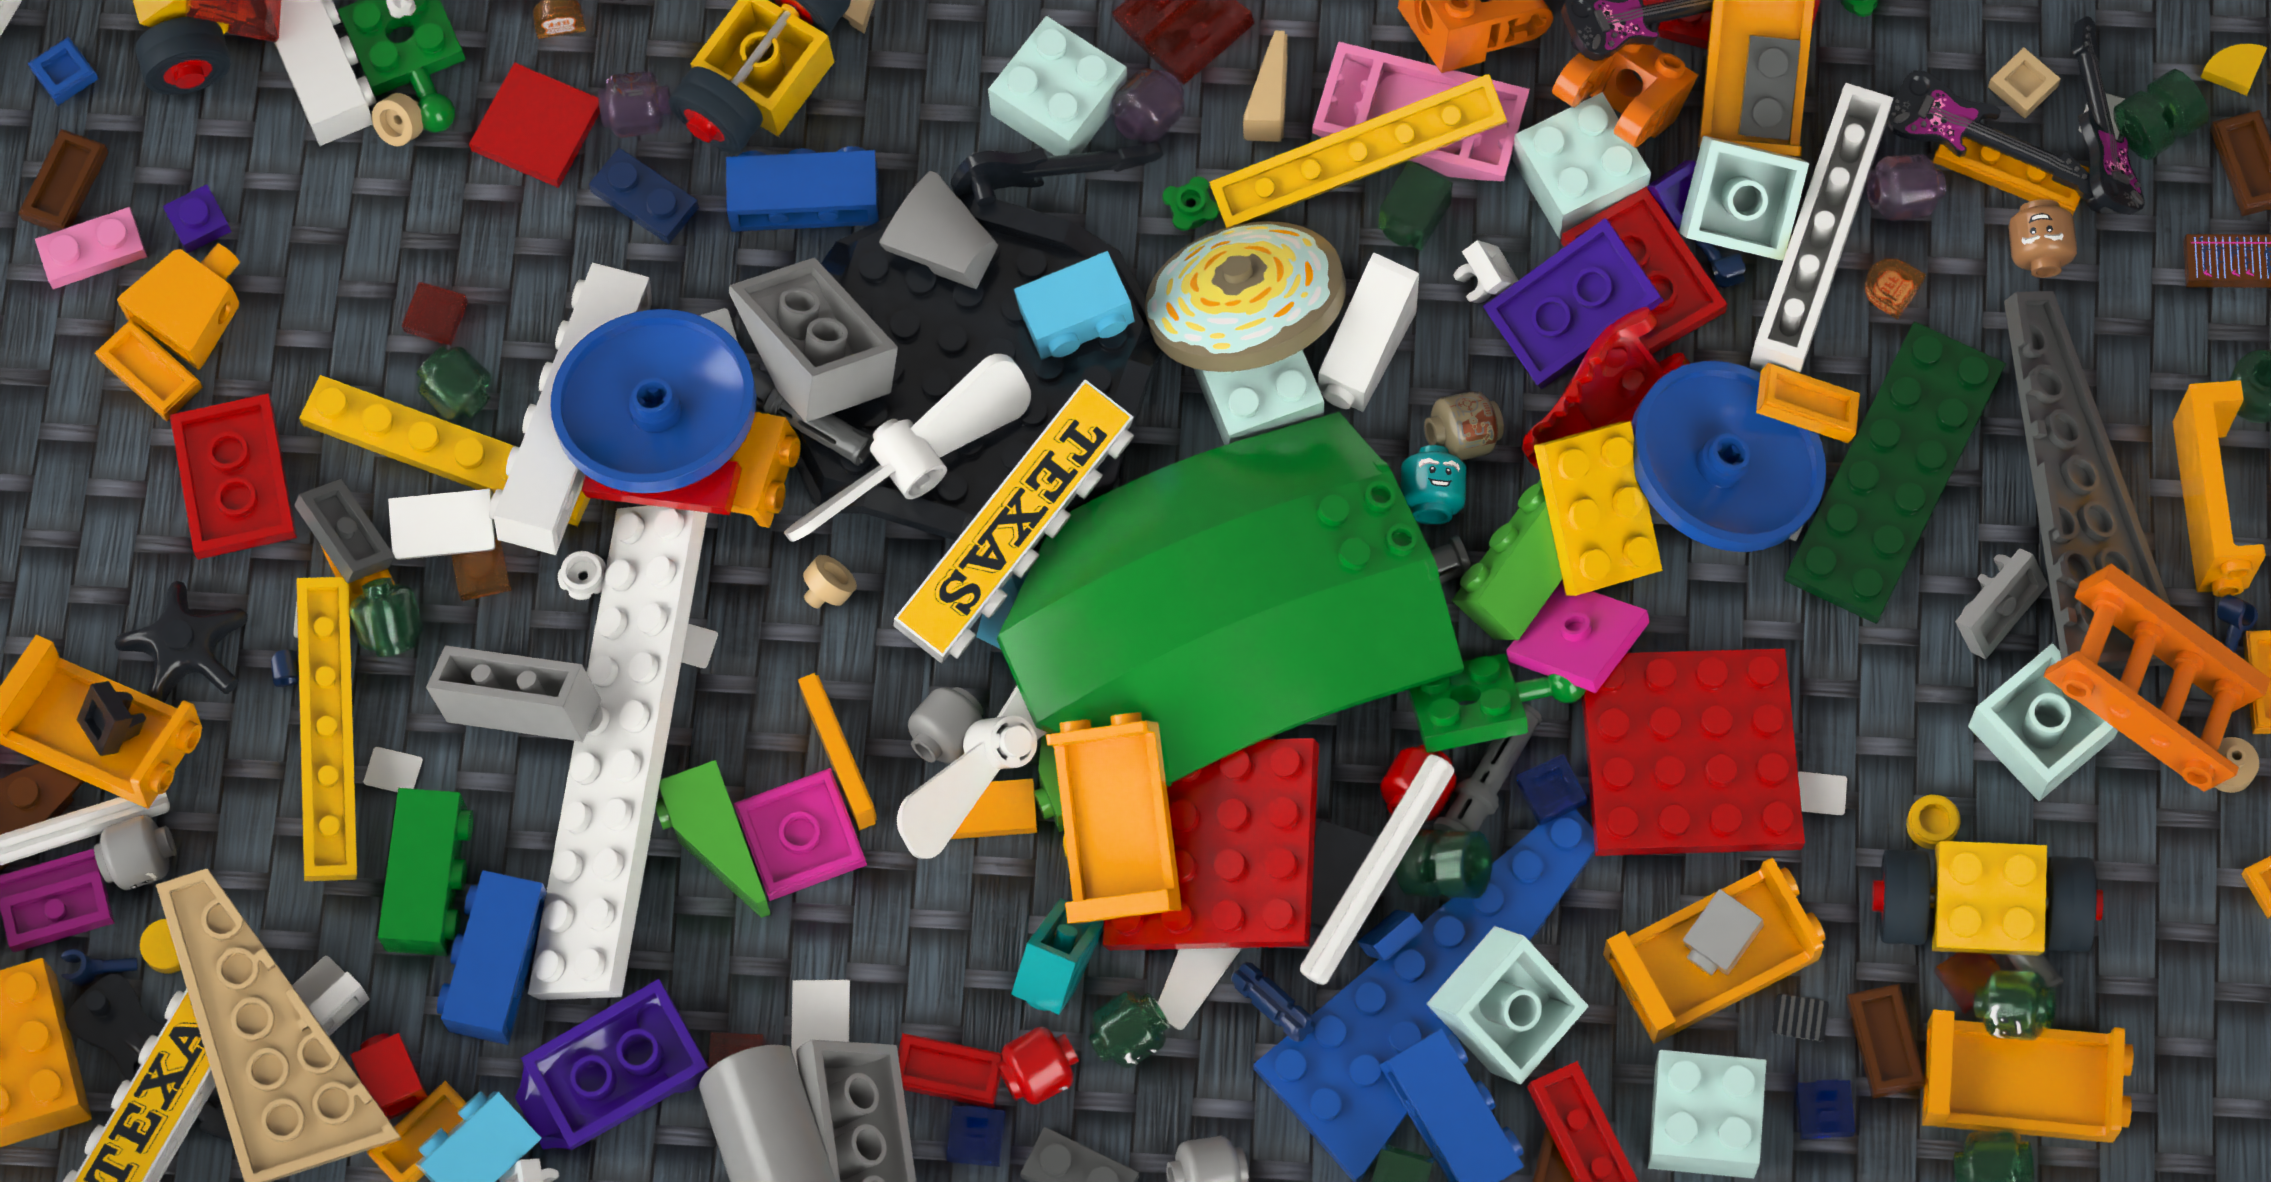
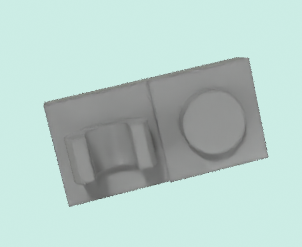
(2001, 602)

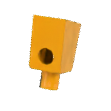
(185, 302)

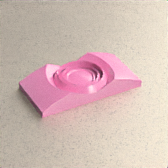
(1374, 83)

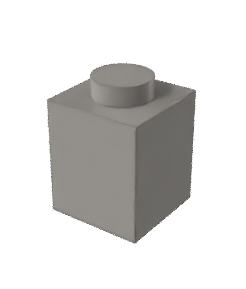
(1721, 934)

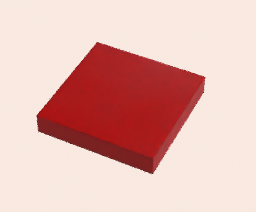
(536, 125)

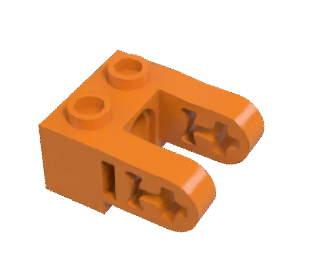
(1465, 30)
(1645, 105)

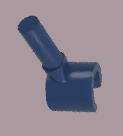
(1725, 270)
(2239, 615)
(285, 668)
(93, 967)

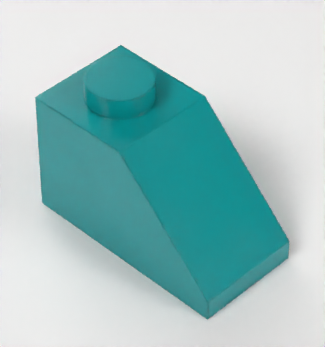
(1055, 960)

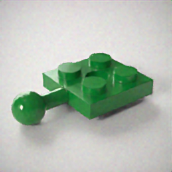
(396, 64)
(1497, 703)

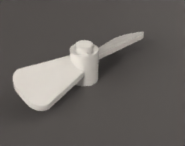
(912, 452)
(942, 803)

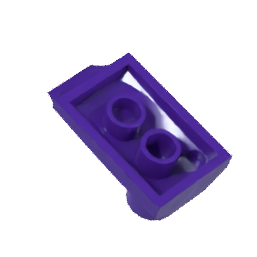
(609, 1069)

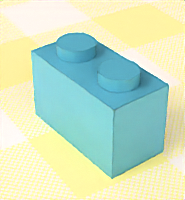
(1075, 306)
(481, 1145)

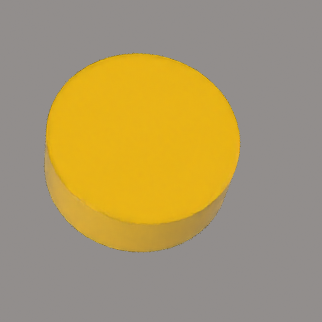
(1933, 820)
(158, 948)

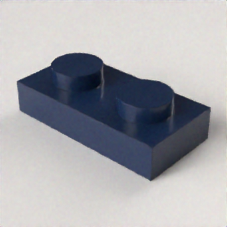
(643, 196)

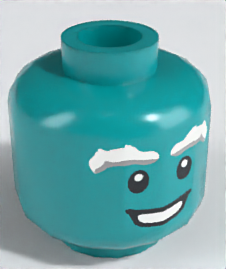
(1434, 484)

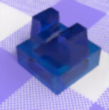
(1551, 789)
(1825, 1109)
(976, 1135)

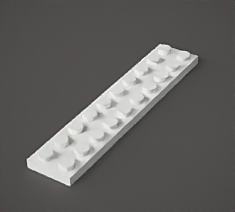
(620, 762)

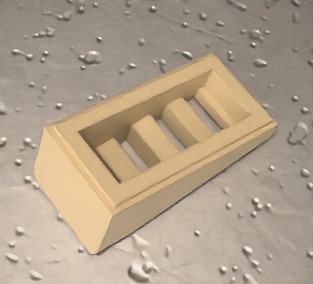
(1266, 107)

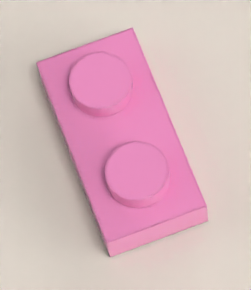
(91, 248)

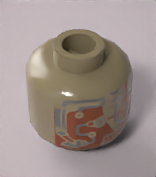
(1465, 424)

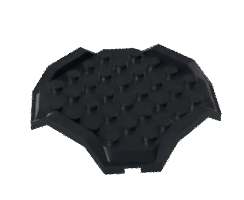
(946, 333)

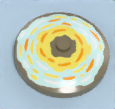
(1245, 296)

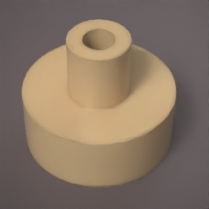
(397, 119)
(828, 582)
(2245, 757)

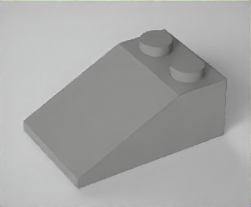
(815, 339)

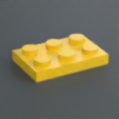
(1597, 509)

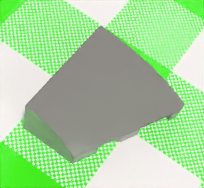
(940, 233)

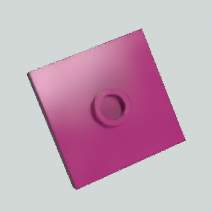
(1579, 637)
(800, 834)

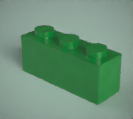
(424, 872)

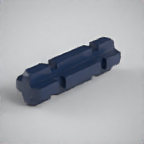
(1273, 1001)

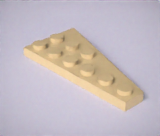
(273, 1064)

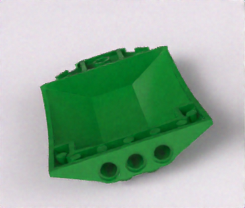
(1233, 597)

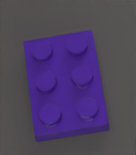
(1570, 301)

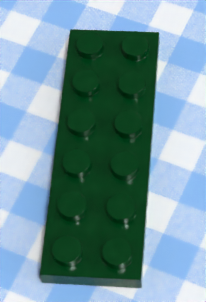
(1895, 472)

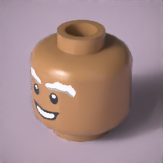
(2042, 238)

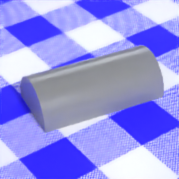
(859, 1109)
(764, 1118)

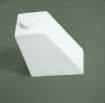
(1369, 333)

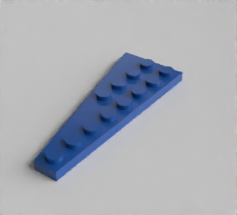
(1335, 1072)

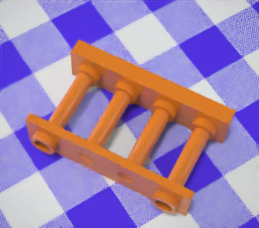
(2182, 646)

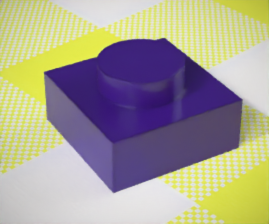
(1672, 190)
(197, 218)

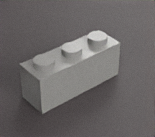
(514, 693)

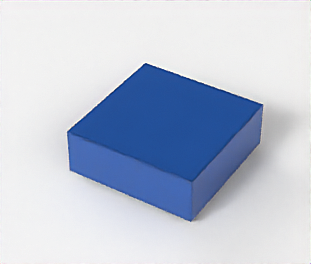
(63, 71)
(1390, 935)

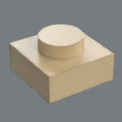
(2024, 82)

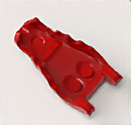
(1607, 383)

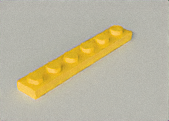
(1358, 151)
(412, 437)
(326, 729)

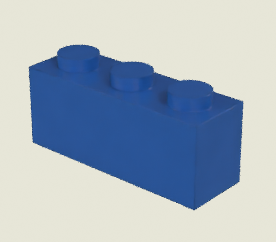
(802, 189)
(492, 957)
(1453, 1111)

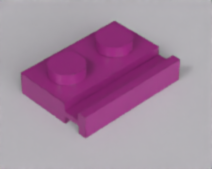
(54, 901)

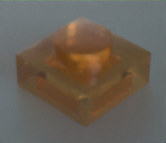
(481, 573)

